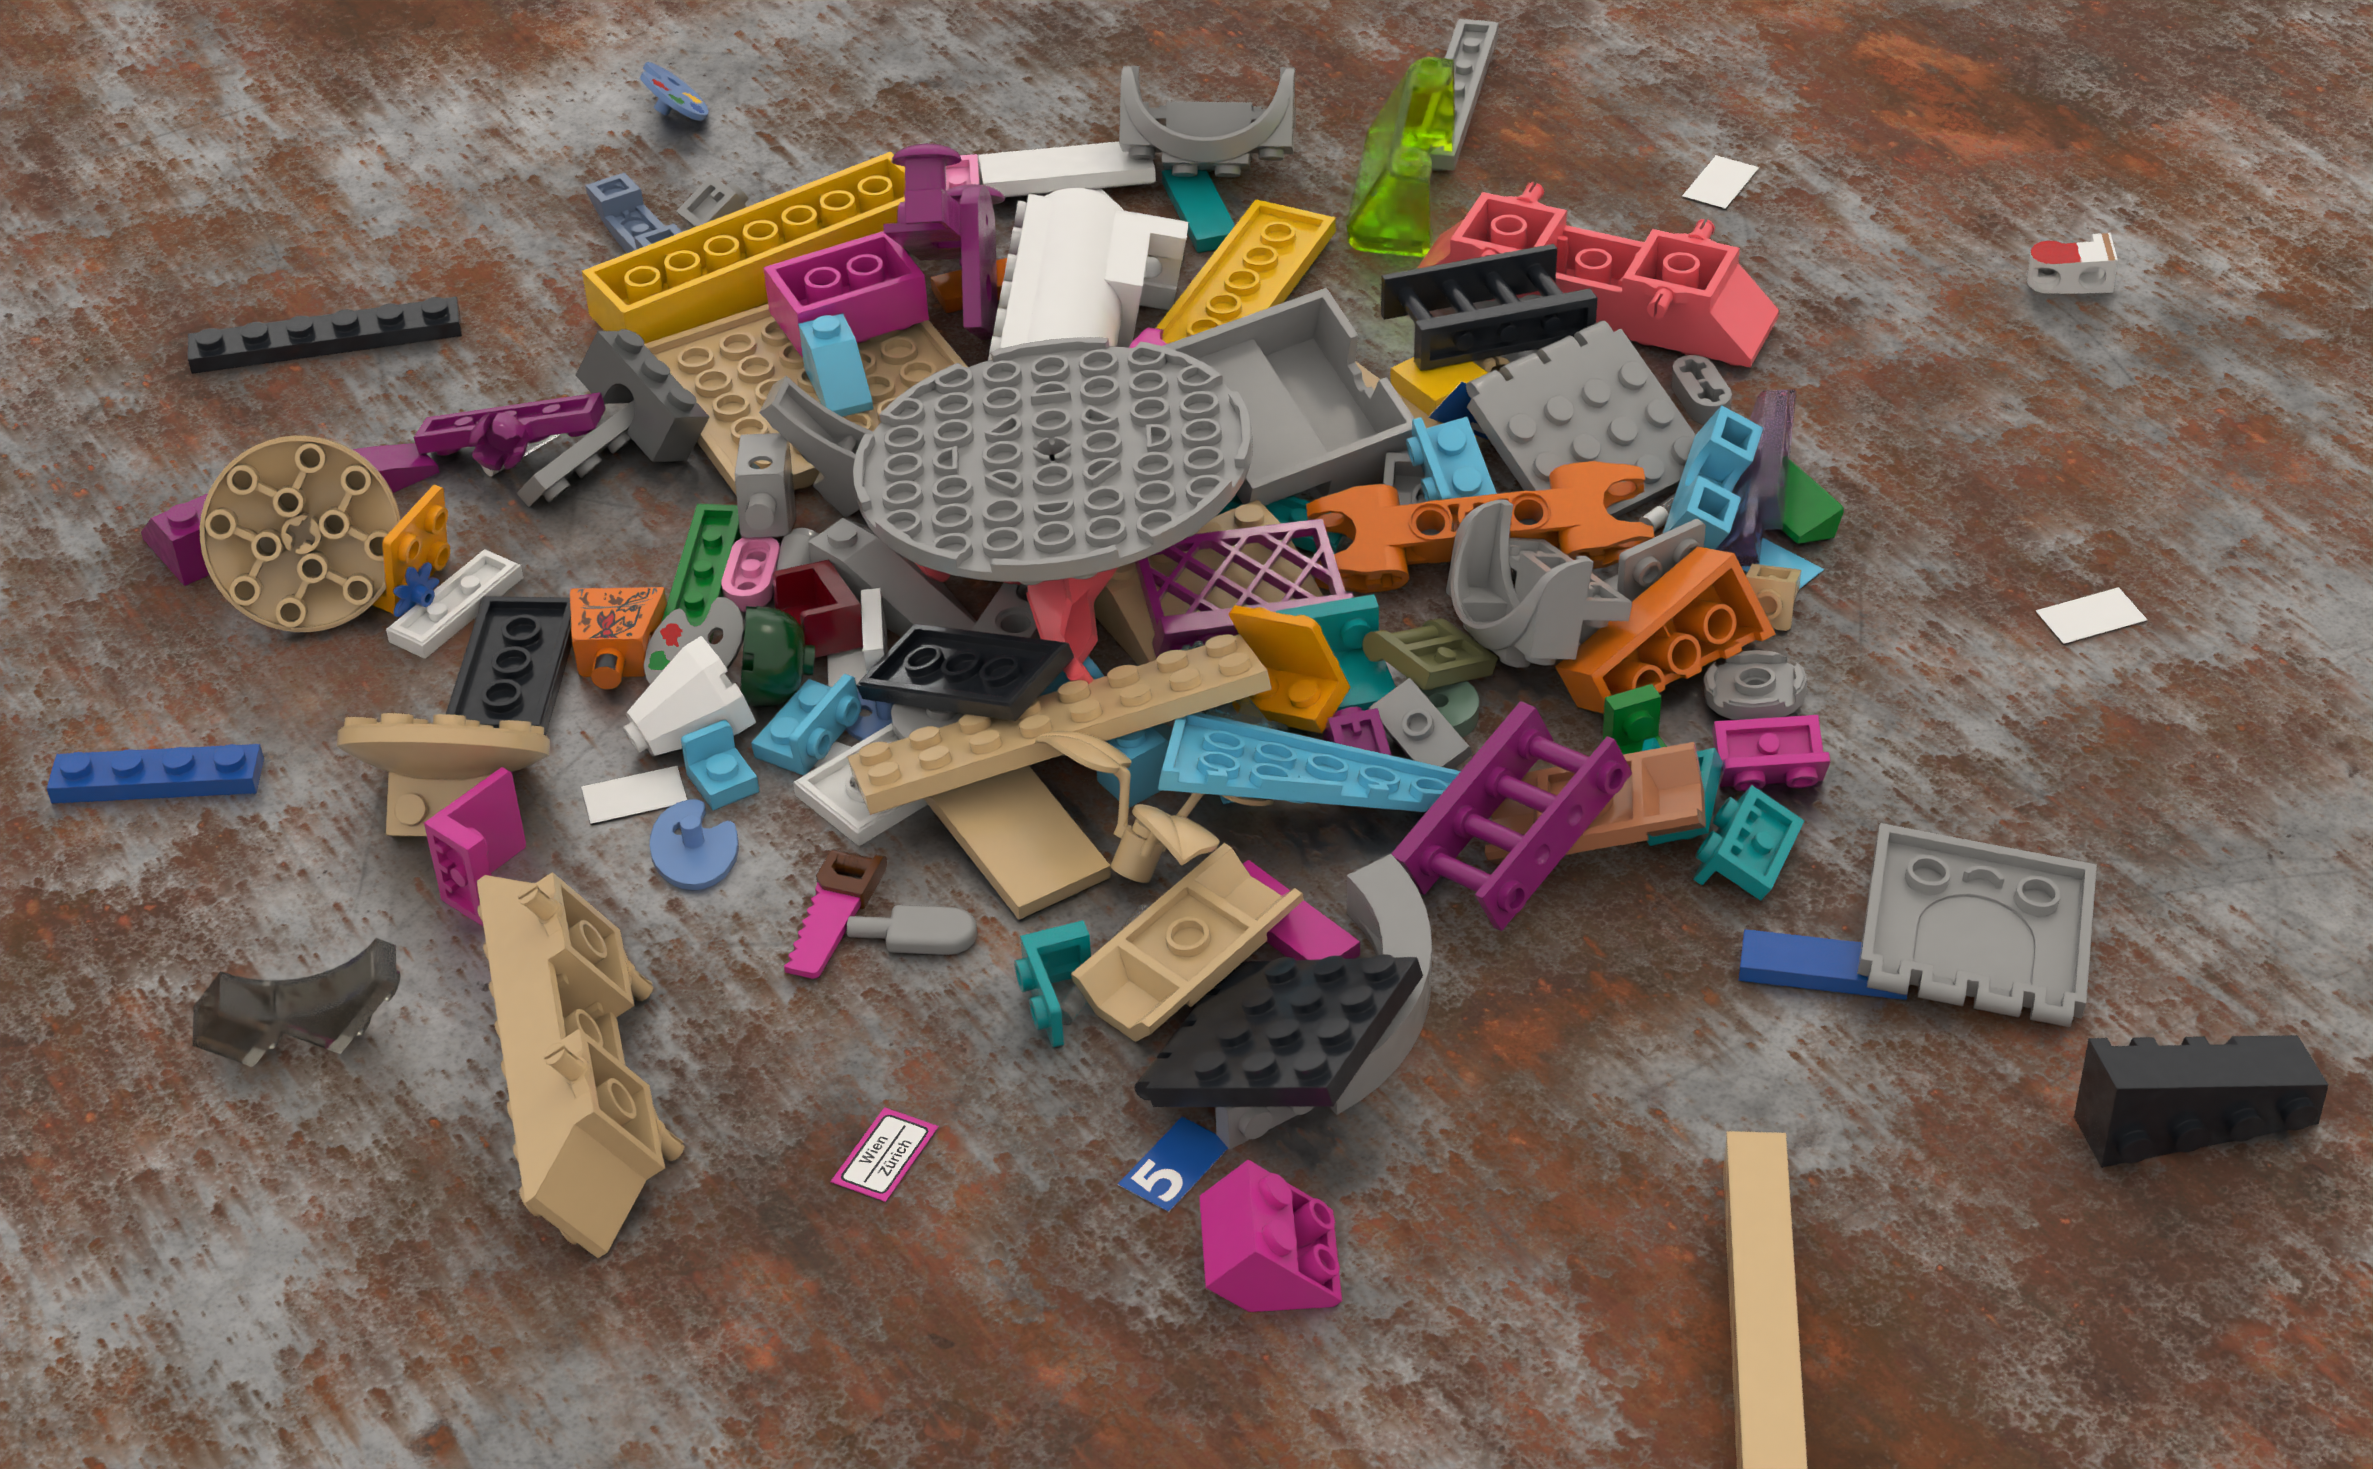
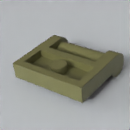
(1431, 654)

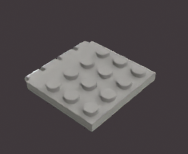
(1583, 404)
(1978, 925)

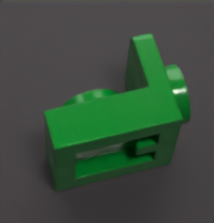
(1633, 718)

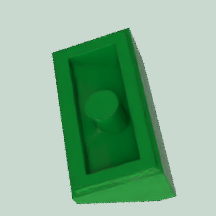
(1809, 509)

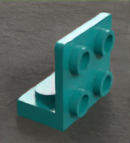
(1344, 627)

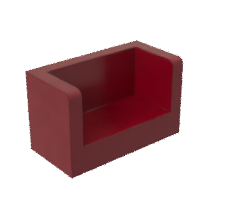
(821, 605)

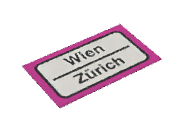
(884, 1154)

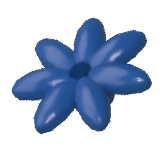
(417, 591)

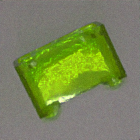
(1393, 179)

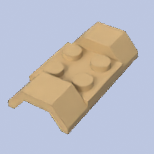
(1182, 945)

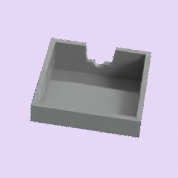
(1304, 398)

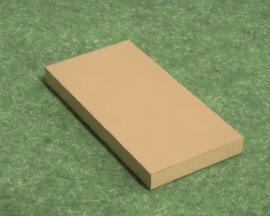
(1021, 840)

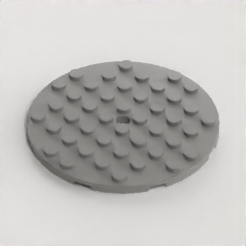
(1138, 441)

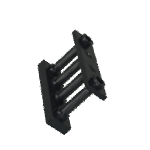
(1487, 331)

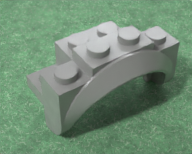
(1207, 133)
(1553, 599)

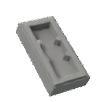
(1420, 727)

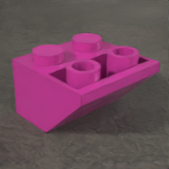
(1268, 1243)

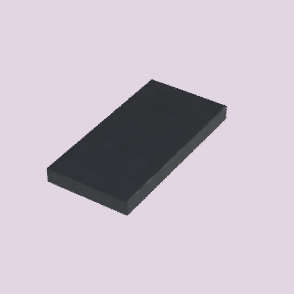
(514, 661)
(965, 671)

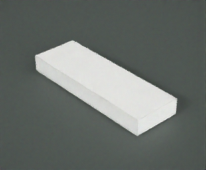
(454, 604)

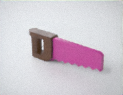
(834, 902)

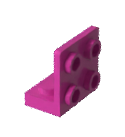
(475, 839)

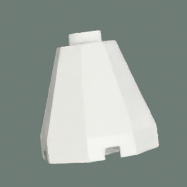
(684, 699)

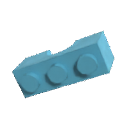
(1712, 469)

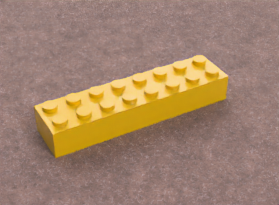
(721, 263)

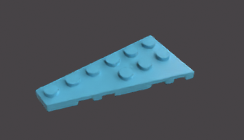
(1264, 763)

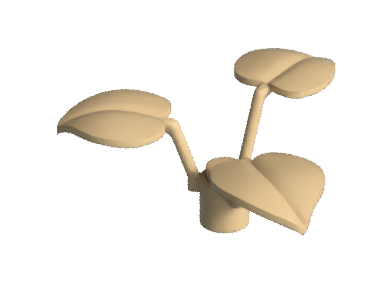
(1153, 828)

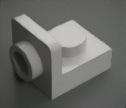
(711, 202)

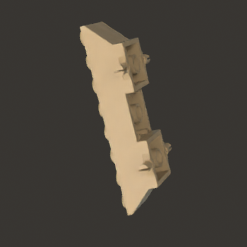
(575, 1107)

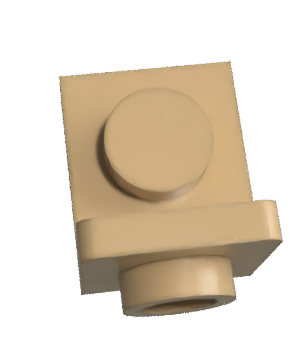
(1776, 592)

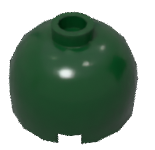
(773, 657)

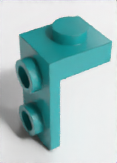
(1048, 959)

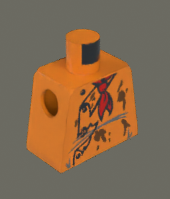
(613, 631)

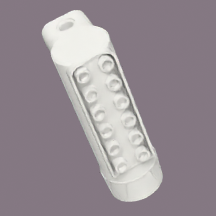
(1085, 269)

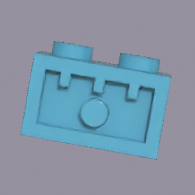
(1449, 460)
(808, 725)

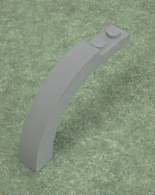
(1396, 924)

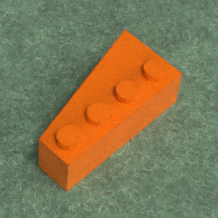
(1674, 628)

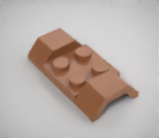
(1656, 800)

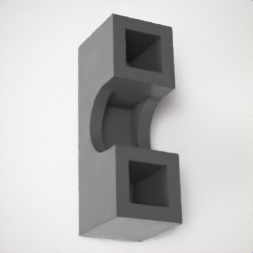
(665, 415)

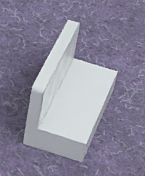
(875, 645)

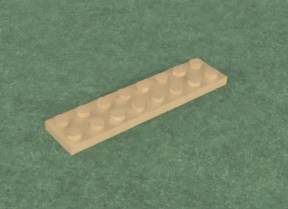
(1107, 708)

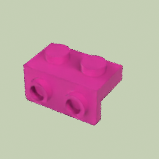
(1770, 752)

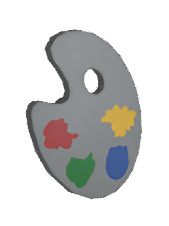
(677, 632)

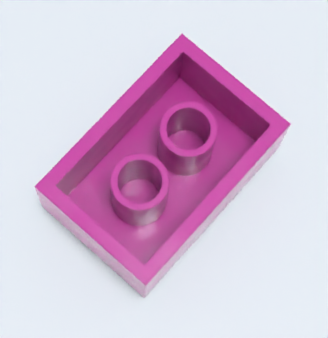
(864, 279)

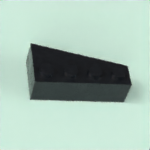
(2193, 1094)

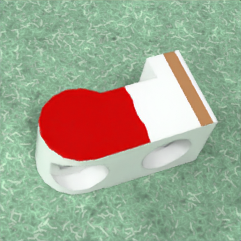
(2073, 266)

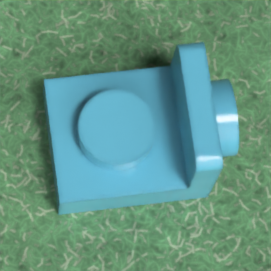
(717, 766)

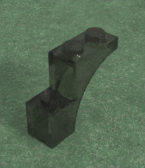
(249, 1015)

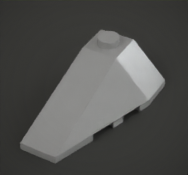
(906, 591)

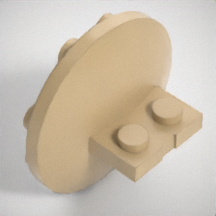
(298, 533)
(438, 760)

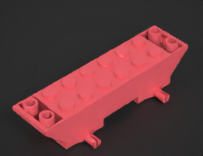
(1660, 291)

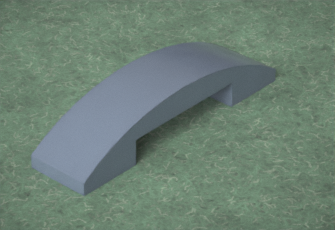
(624, 213)

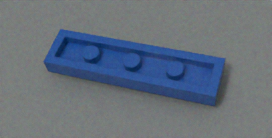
(155, 773)

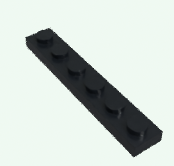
(324, 334)

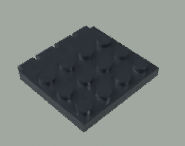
(1280, 1033)

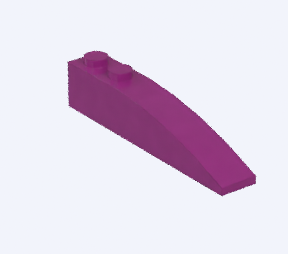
(176, 532)

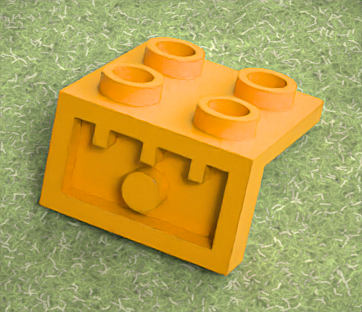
(415, 541)
(1300, 667)

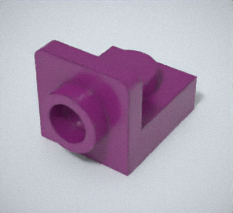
(1357, 729)

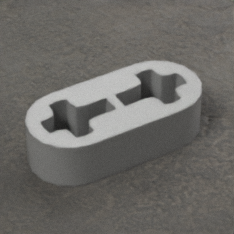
(1699, 387)

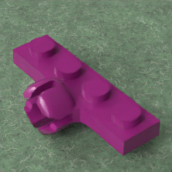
(505, 431)

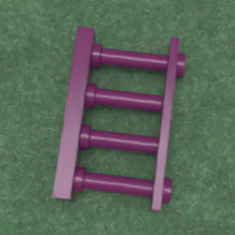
(1482, 787)

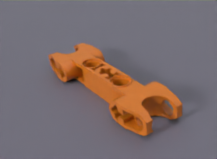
(1567, 516)

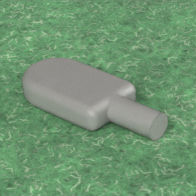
(919, 929)

